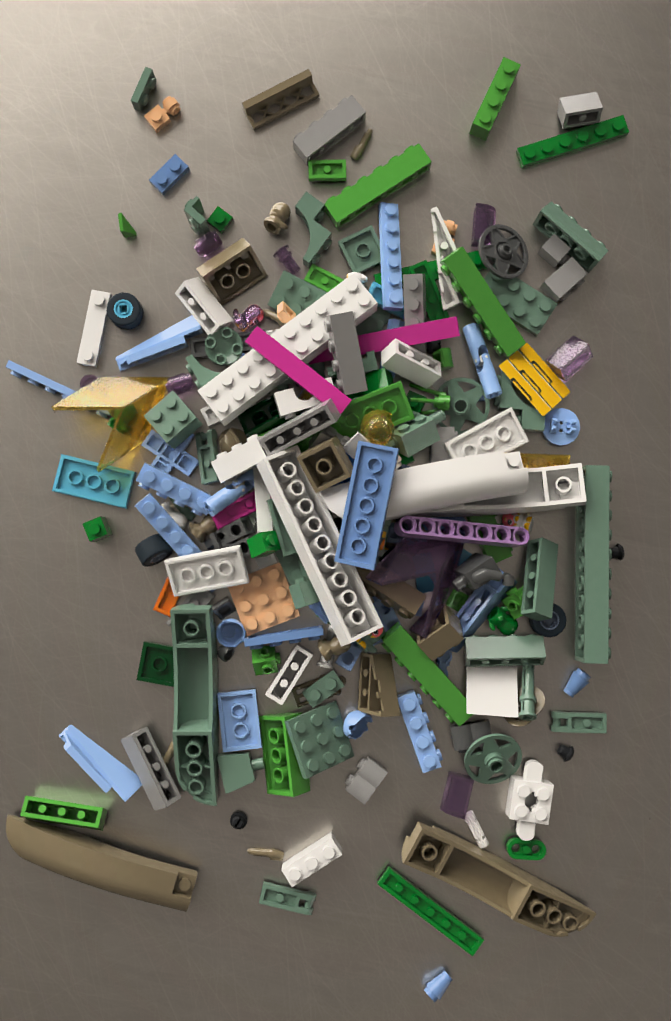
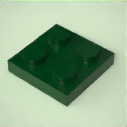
(156, 664)

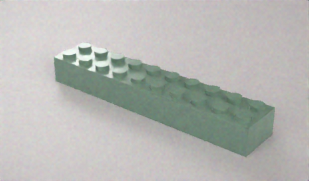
(592, 568)

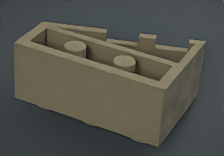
(377, 685)

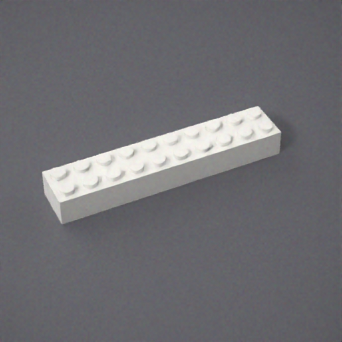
(303, 336)
(316, 543)

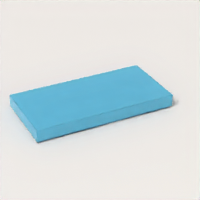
(81, 479)

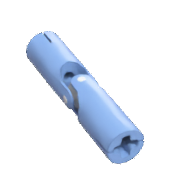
(483, 362)
(229, 493)

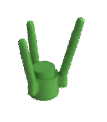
(441, 401)

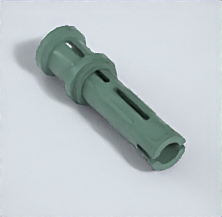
(527, 698)

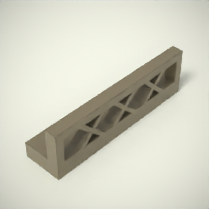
(276, 94)

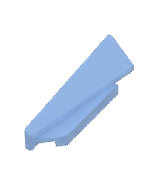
(161, 344)
(478, 607)
(100, 764)

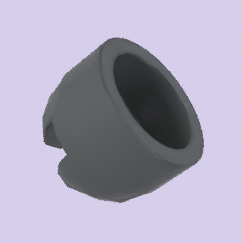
(225, 653)

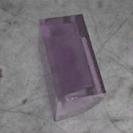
(483, 217)
(569, 358)
(457, 794)

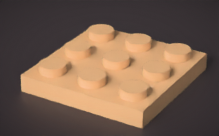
(264, 600)

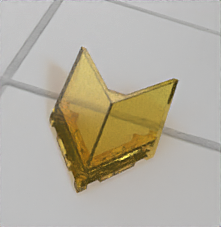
(127, 402)

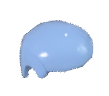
(230, 632)
(356, 724)

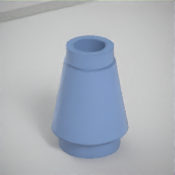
(577, 682)
(438, 986)

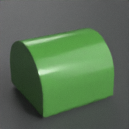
(445, 357)

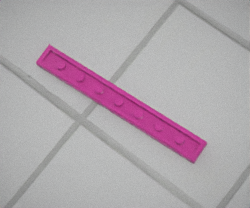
(409, 335)

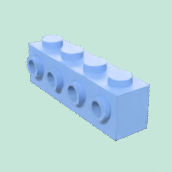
(172, 487)
(420, 736)

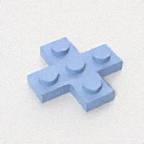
(167, 457)

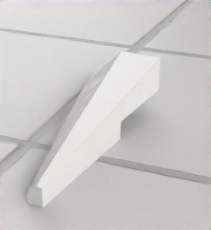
(444, 246)

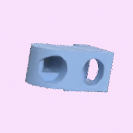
(348, 659)

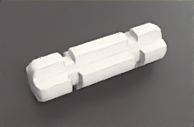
(476, 829)

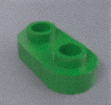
(524, 850)

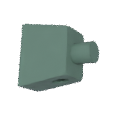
(238, 769)

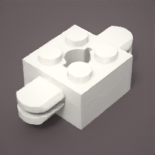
(529, 799)

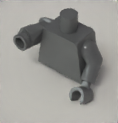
(478, 571)

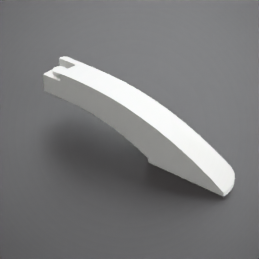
(445, 484)
(547, 490)

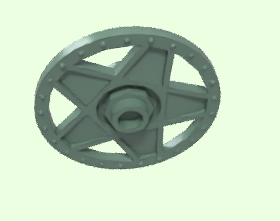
(464, 404)
(493, 758)

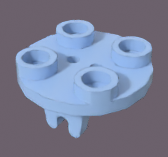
(570, 427)

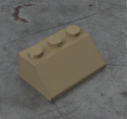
(232, 271)

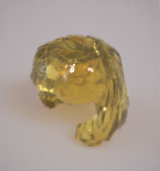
(378, 427)

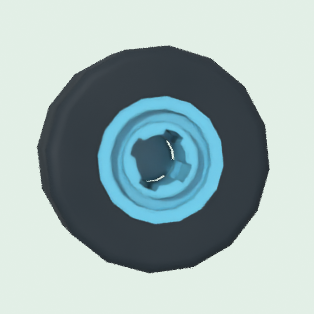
(131, 310)

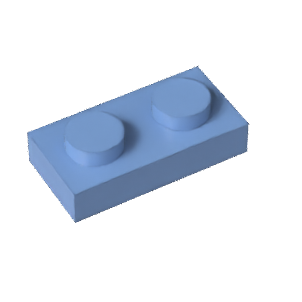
(169, 174)

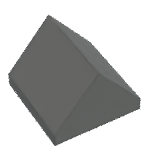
(223, 607)

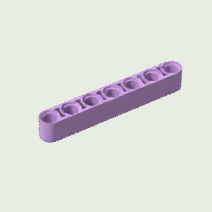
(452, 531)

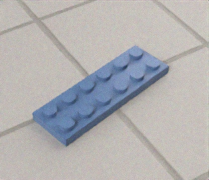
(366, 505)

